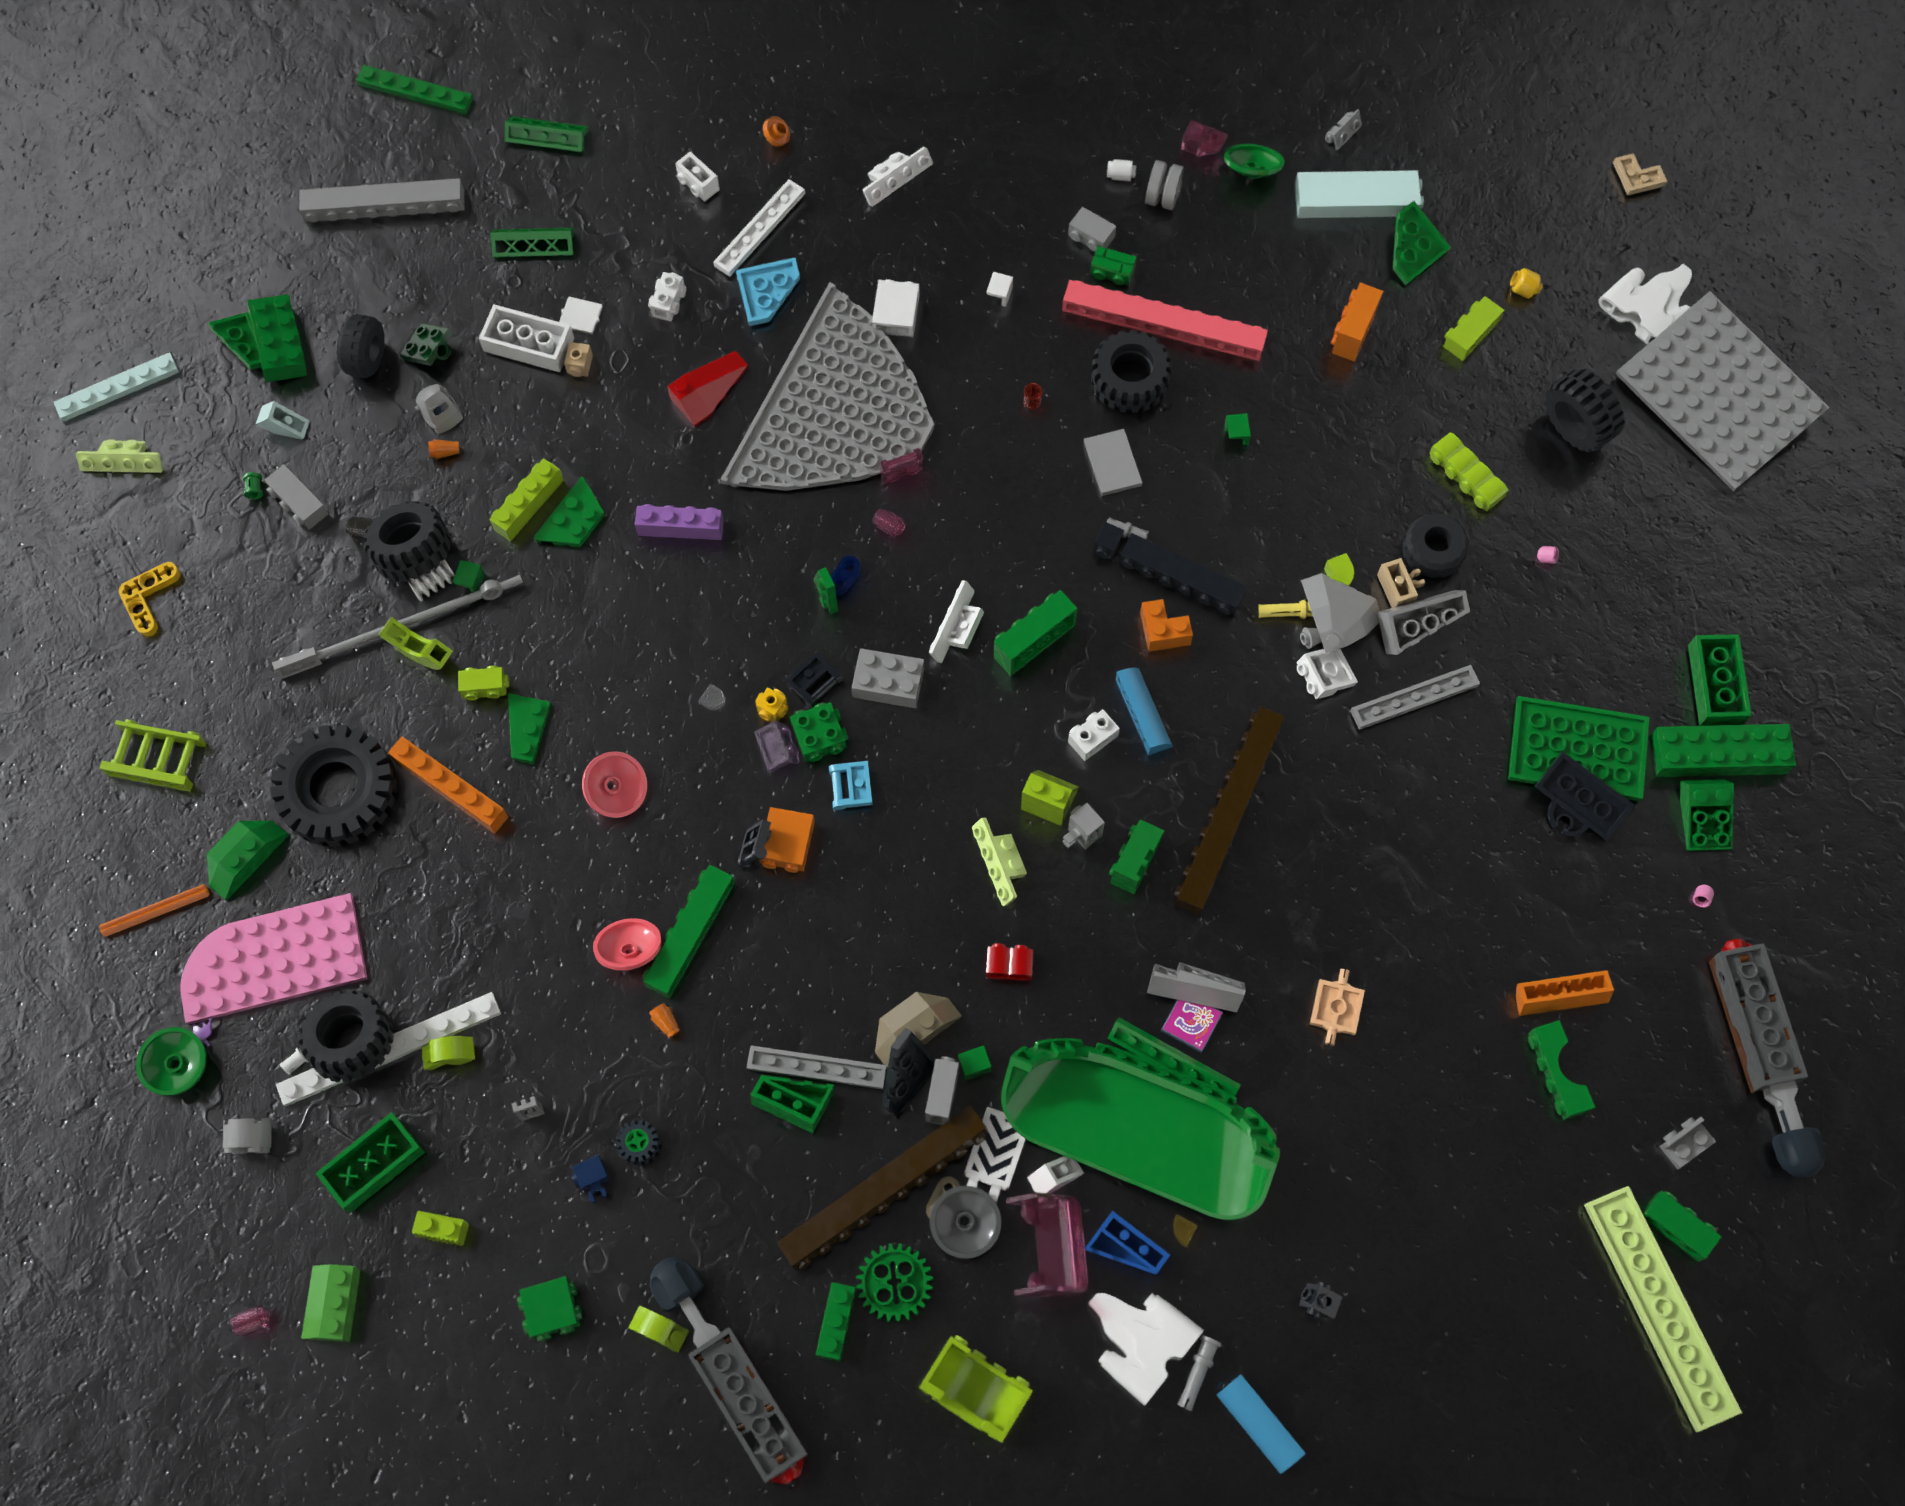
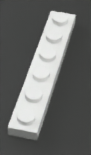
(759, 227)

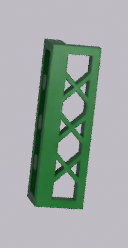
(545, 133)
(532, 234)

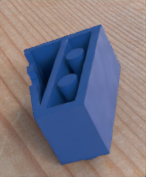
(1126, 1244)

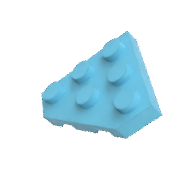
(766, 288)

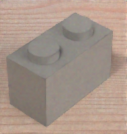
(1091, 229)

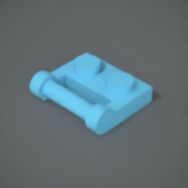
(858, 785)

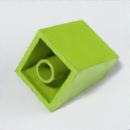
(1048, 797)

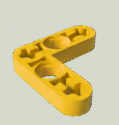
(137, 596)

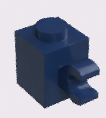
(591, 1176)

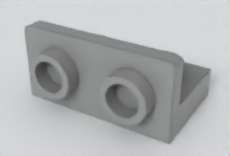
(1687, 1143)

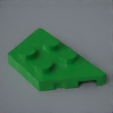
(573, 518)

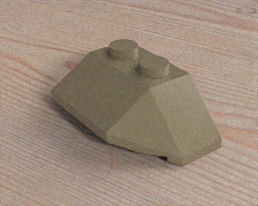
(920, 1013)

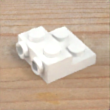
(1325, 672)

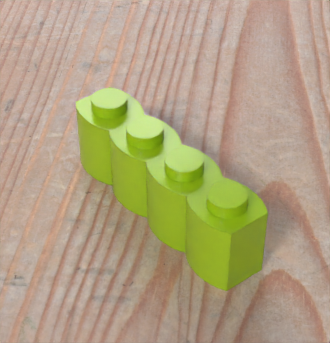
(1468, 471)

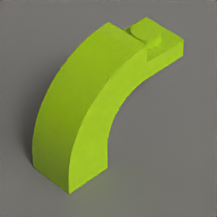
(417, 648)

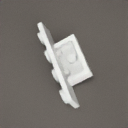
(895, 173)
(958, 623)

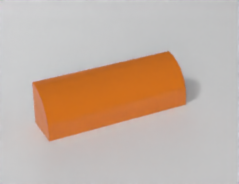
(1563, 993)

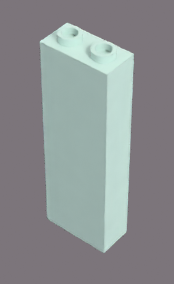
(1356, 193)

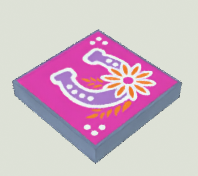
(1191, 1024)

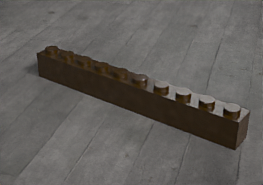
(1229, 811)
(883, 1188)

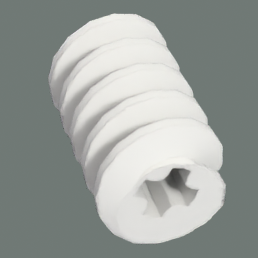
(430, 581)

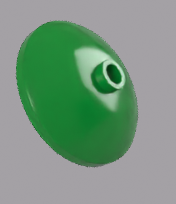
(1253, 160)
(161, 1052)

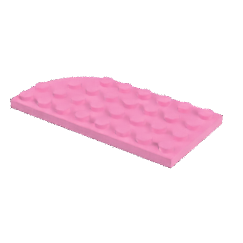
(273, 959)

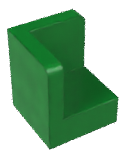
(1238, 427)
(469, 575)
(974, 1062)

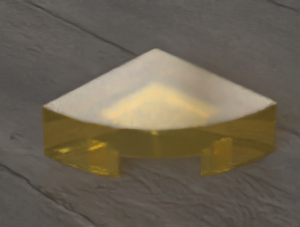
(1183, 1229)

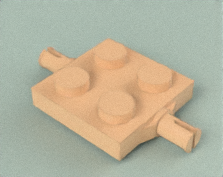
(1337, 1007)

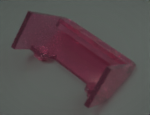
(1058, 1244)

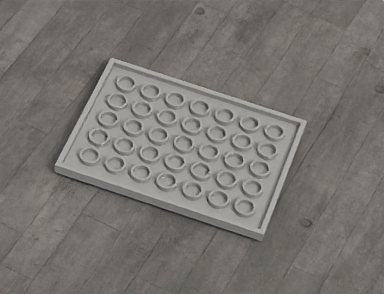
(1722, 391)

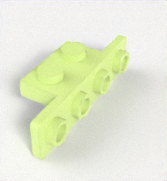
(120, 457)
(1001, 860)

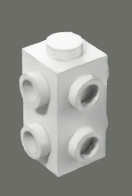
(667, 296)

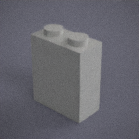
(942, 1091)

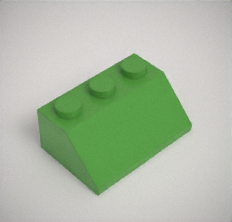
(331, 1303)

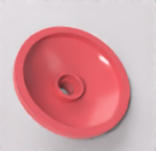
(627, 779)
(627, 944)

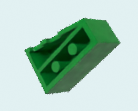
(1136, 856)

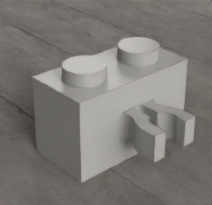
(1084, 827)

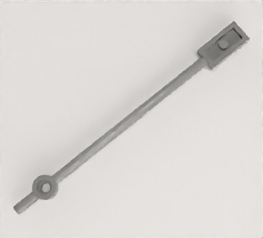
(310, 657)

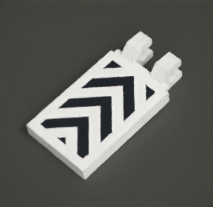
(997, 1156)

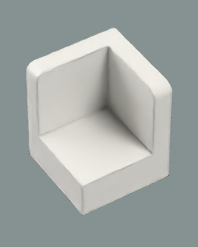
(1001, 287)

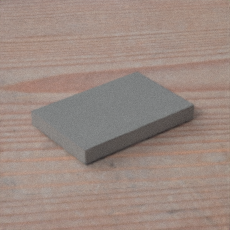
(1112, 462)

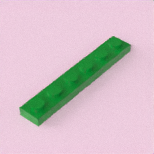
(414, 89)
(1159, 1052)

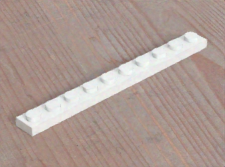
(404, 1043)

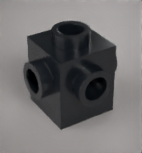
(1320, 1300)

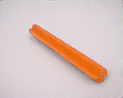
(154, 910)

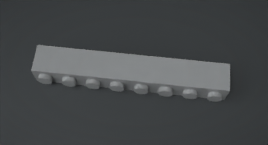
(381, 200)

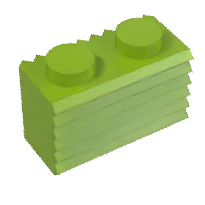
(440, 1228)

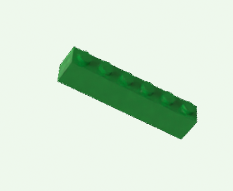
(688, 931)

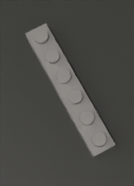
(1415, 697)
(816, 1067)

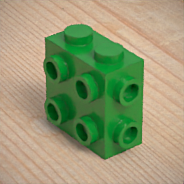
(819, 731)
(549, 1308)

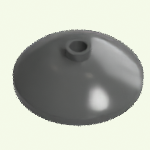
(967, 1239)

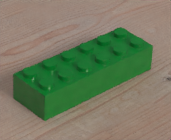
(1722, 750)

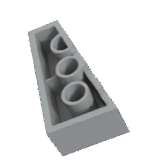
(1413, 621)

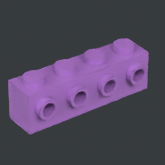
(679, 522)

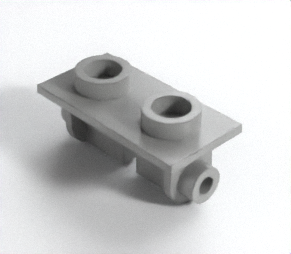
(1347, 127)

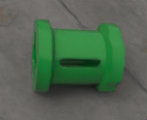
(252, 485)

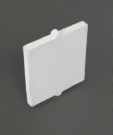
(581, 315)

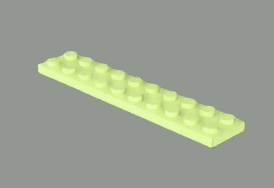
(1662, 1309)

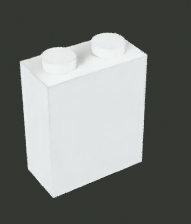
(896, 307)

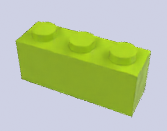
(1473, 327)

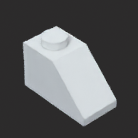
(1055, 1175)

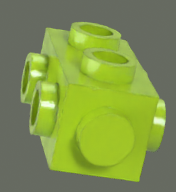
(482, 683)

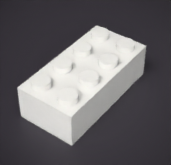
(526, 338)

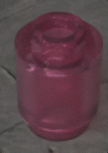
(889, 522)
(249, 1321)

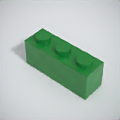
(1681, 1225)
(836, 1322)

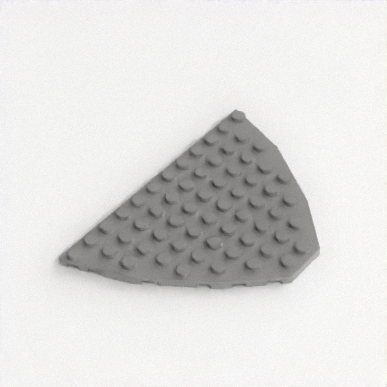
(833, 406)

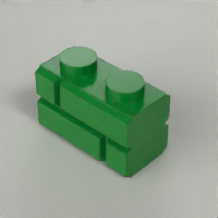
(1113, 266)

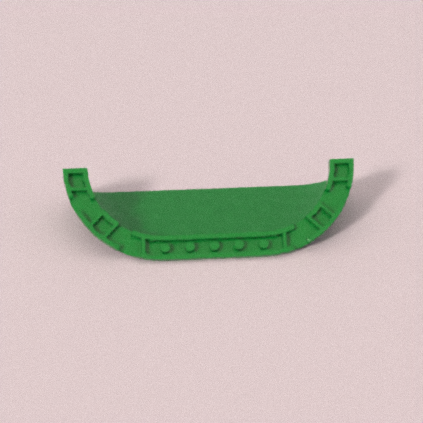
(1142, 1124)

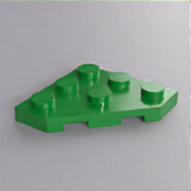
(1416, 243)

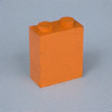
(788, 840)

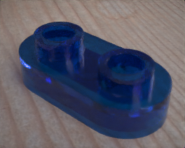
(845, 577)

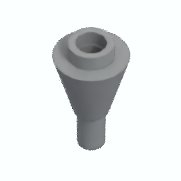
(1310, 637)

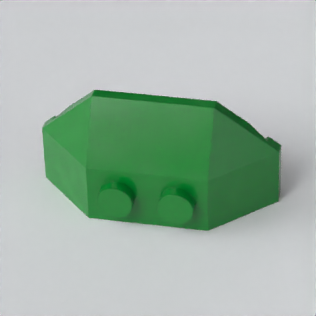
(241, 853)

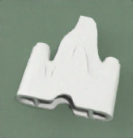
(1647, 306)
(1145, 1338)

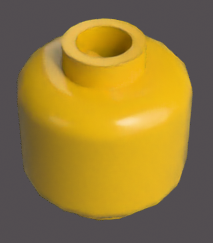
(1526, 283)

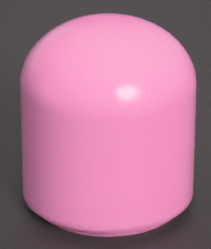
(1548, 554)
(1705, 891)

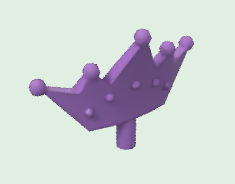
(204, 1032)

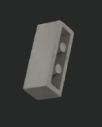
(295, 497)

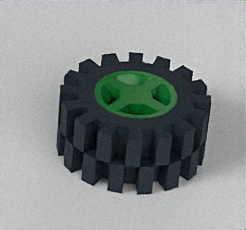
(634, 1134)

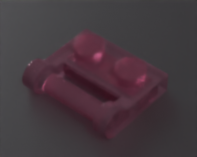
(901, 466)

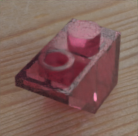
(1202, 139)

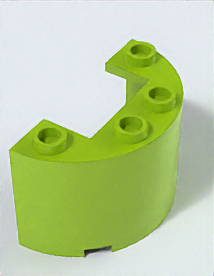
(976, 1389)

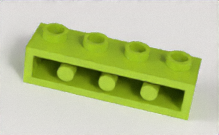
(526, 499)

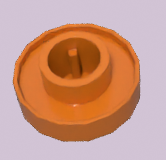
(776, 131)

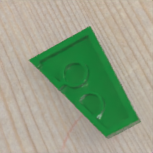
(239, 337)
(826, 590)

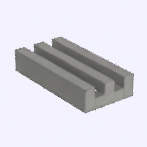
(534, 1104)

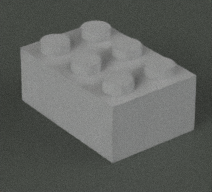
(888, 678)

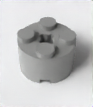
(247, 1135)

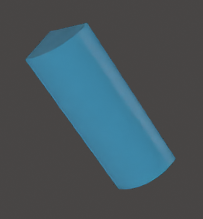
(1143, 710)
(1260, 1424)

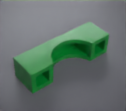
(1570, 1097)

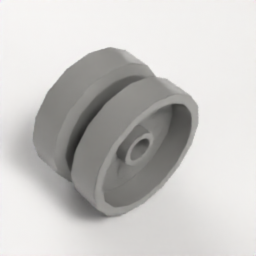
(1164, 185)

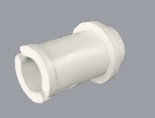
(293, 1061)

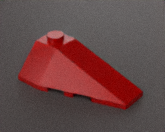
(703, 388)

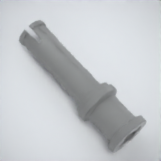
(1203, 1361)

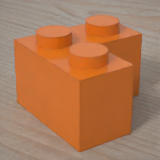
(1164, 632)

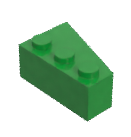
(792, 1100)

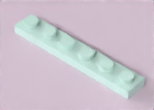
(116, 387)

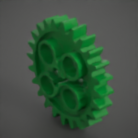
(873, 1285)

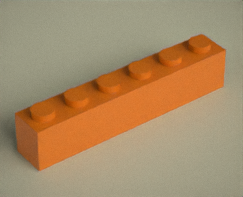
(448, 784)

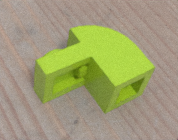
(1340, 569)
(448, 1050)
(658, 1328)

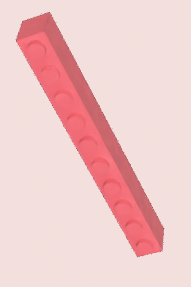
(1164, 320)

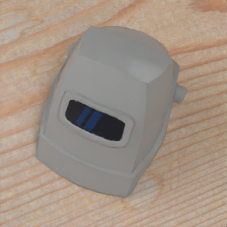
(438, 408)

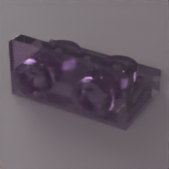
(776, 745)

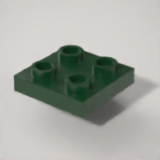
(427, 345)

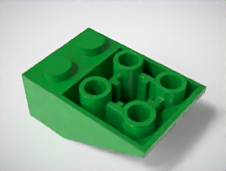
(1707, 813)

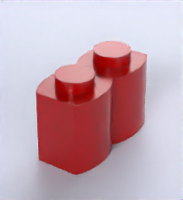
(1009, 962)

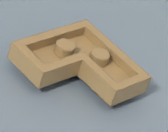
(1634, 178)

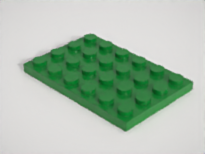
(1600, 740)

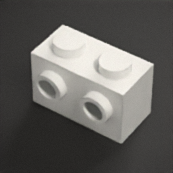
(697, 176)
(1093, 734)

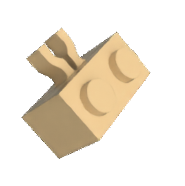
(1398, 583)

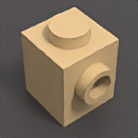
(578, 359)

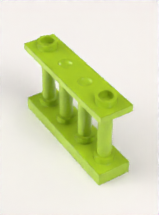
(158, 775)

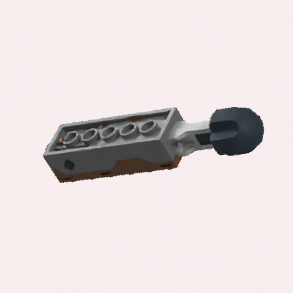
(1767, 1048)
(732, 1378)

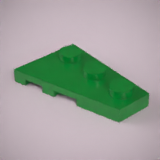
(527, 725)

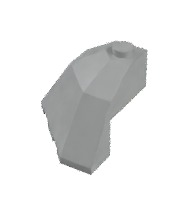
(1339, 611)

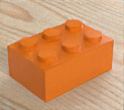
(1356, 321)

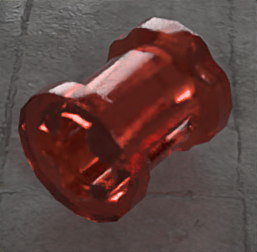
(1032, 390)

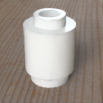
(1121, 170)

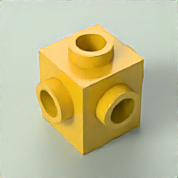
(776, 709)

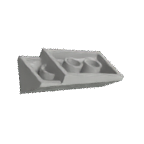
(1197, 987)

